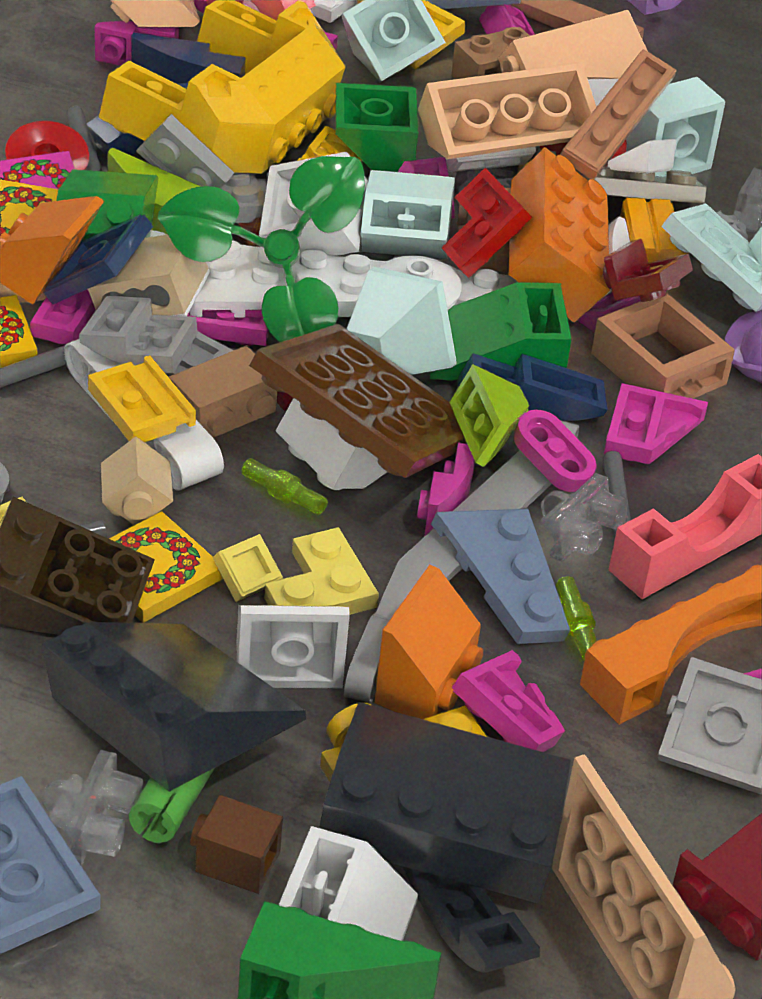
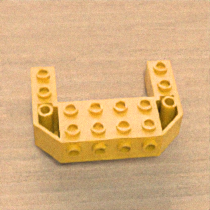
(243, 119)

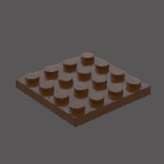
(363, 397)

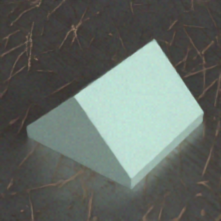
(390, 34)

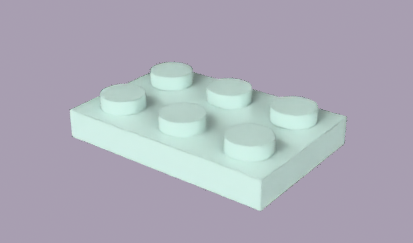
(720, 250)

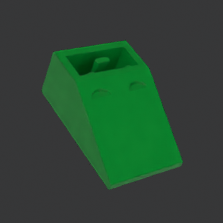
(510, 323)
(319, 958)

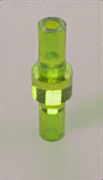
(284, 486)
(577, 614)

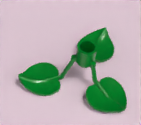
(323, 188)

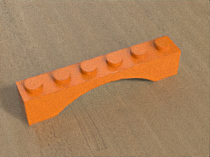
(633, 666)

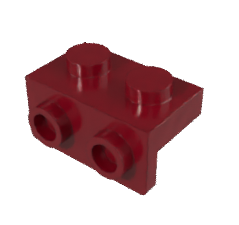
(632, 275)

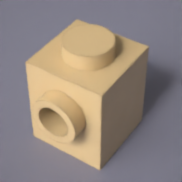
(136, 482)

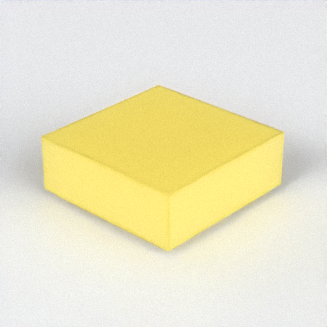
(247, 567)

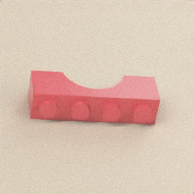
(656, 553)

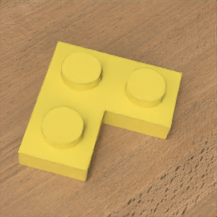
(329, 578)

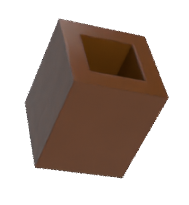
(237, 843)

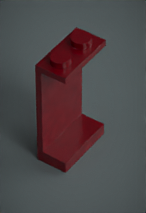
(728, 887)

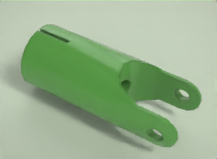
(165, 808)

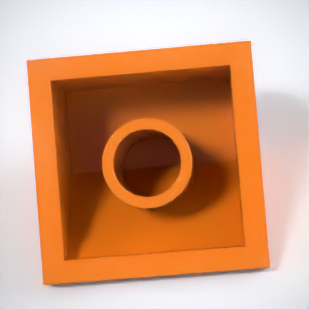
(43, 243)
(427, 649)

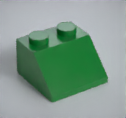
(378, 123)
(123, 196)

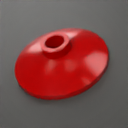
(47, 138)

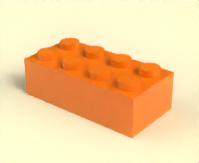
(566, 234)

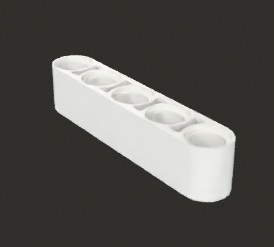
(190, 450)

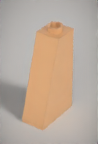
(601, 44)

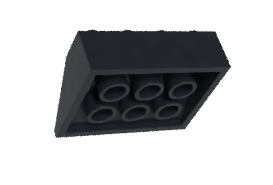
(164, 696)
(448, 801)

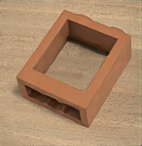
(698, 372)

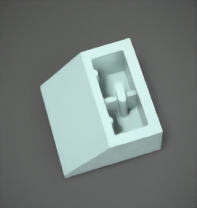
(407, 214)

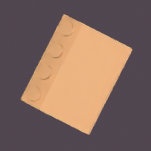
(631, 900)

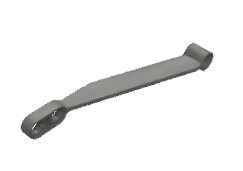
(510, 487)

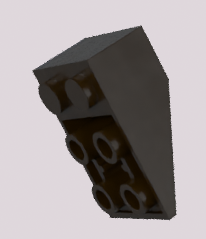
(63, 573)

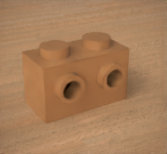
(481, 53)

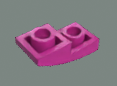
(114, 39)
(447, 488)

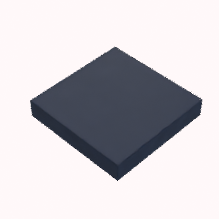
(98, 259)

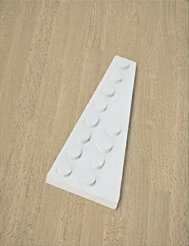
(245, 275)

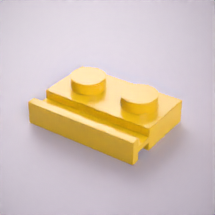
(141, 400)

